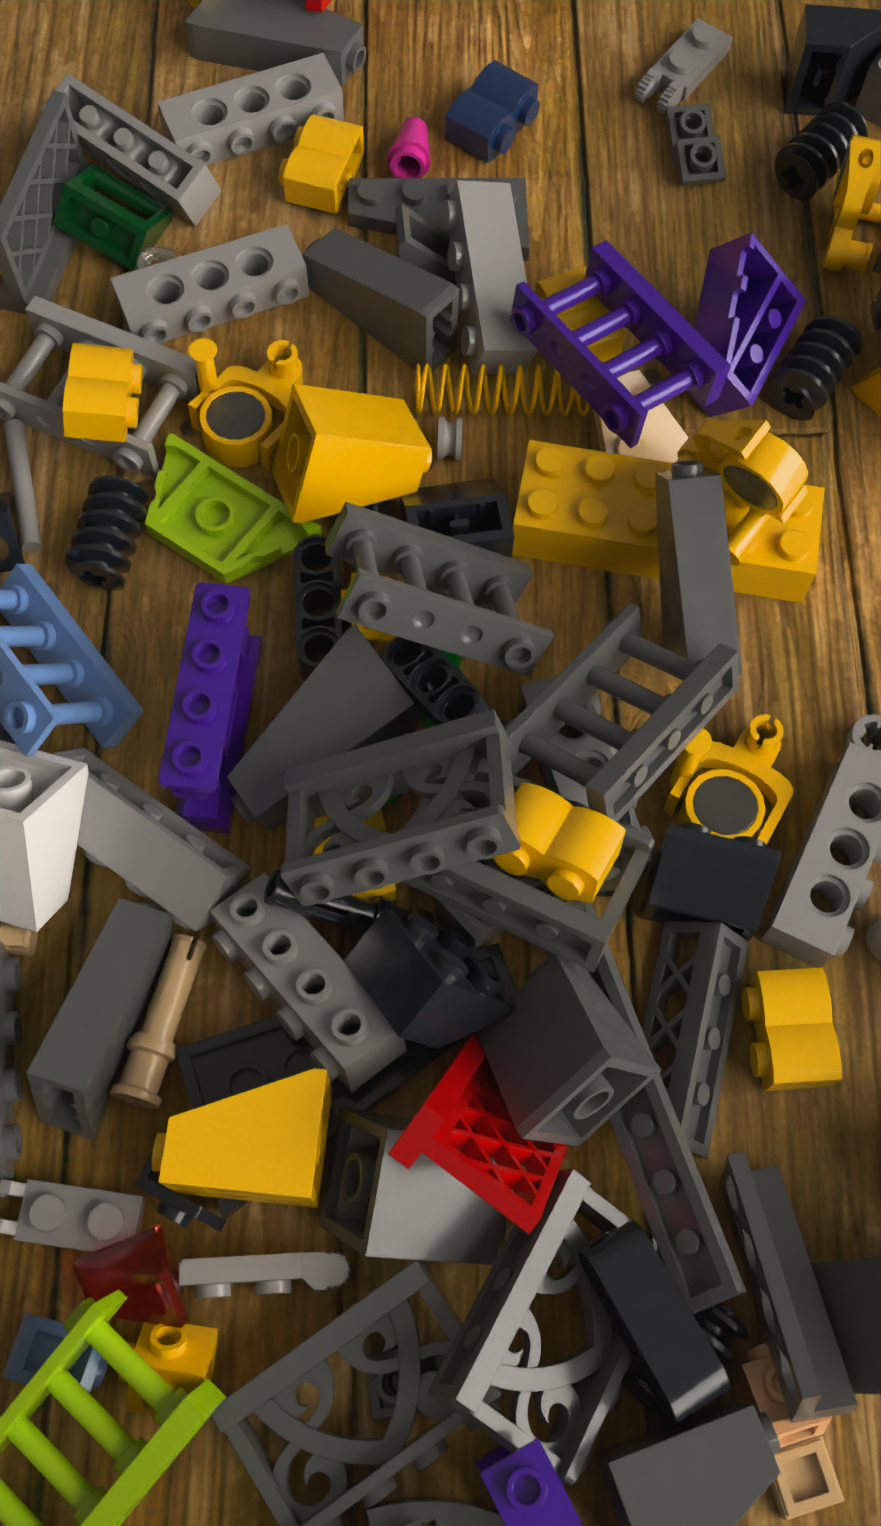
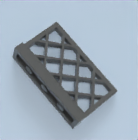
(35, 249)

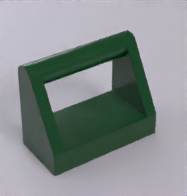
(104, 222)

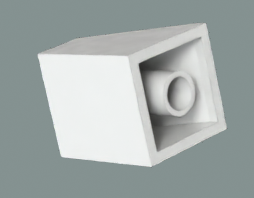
(38, 833)

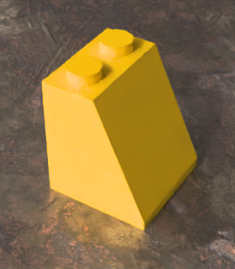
(346, 450)
(252, 1144)

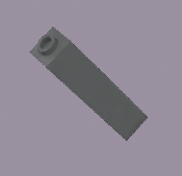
(273, 33)
(386, 297)
(694, 562)
(338, 708)
(100, 1014)

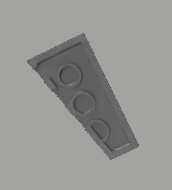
(375, 199)

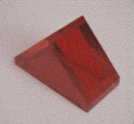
(143, 1271)

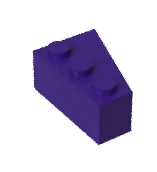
(745, 317)

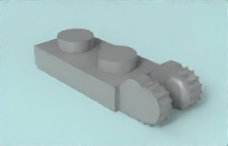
(684, 65)
(71, 1215)
(269, 1272)

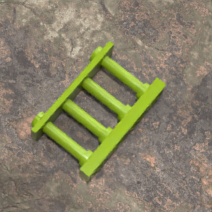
(137, 1461)

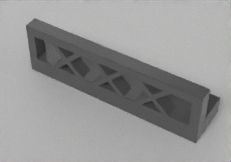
(703, 1023)
(785, 1292)

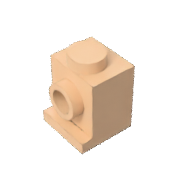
(756, 1385)

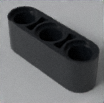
(313, 591)
(432, 681)
(654, 1321)

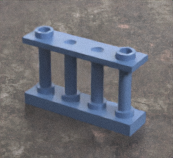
(64, 660)

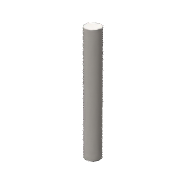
(22, 486)

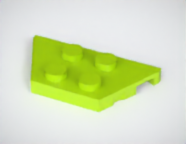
(219, 516)

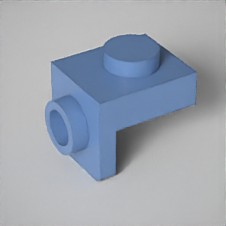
(37, 1341)

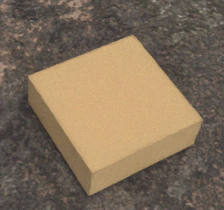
(805, 1479)

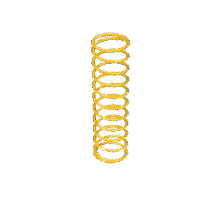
(501, 380)

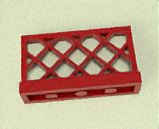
(444, 1128)

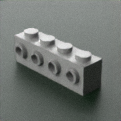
(487, 268)
(153, 846)
(308, 983)

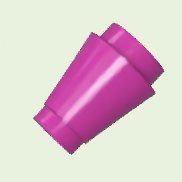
(410, 150)

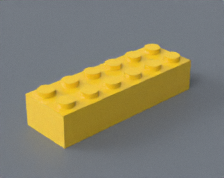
(603, 516)

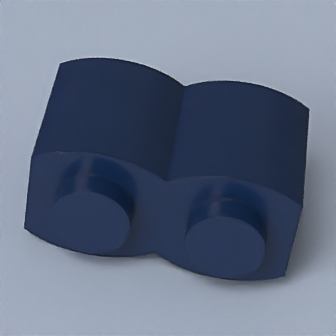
(492, 111)

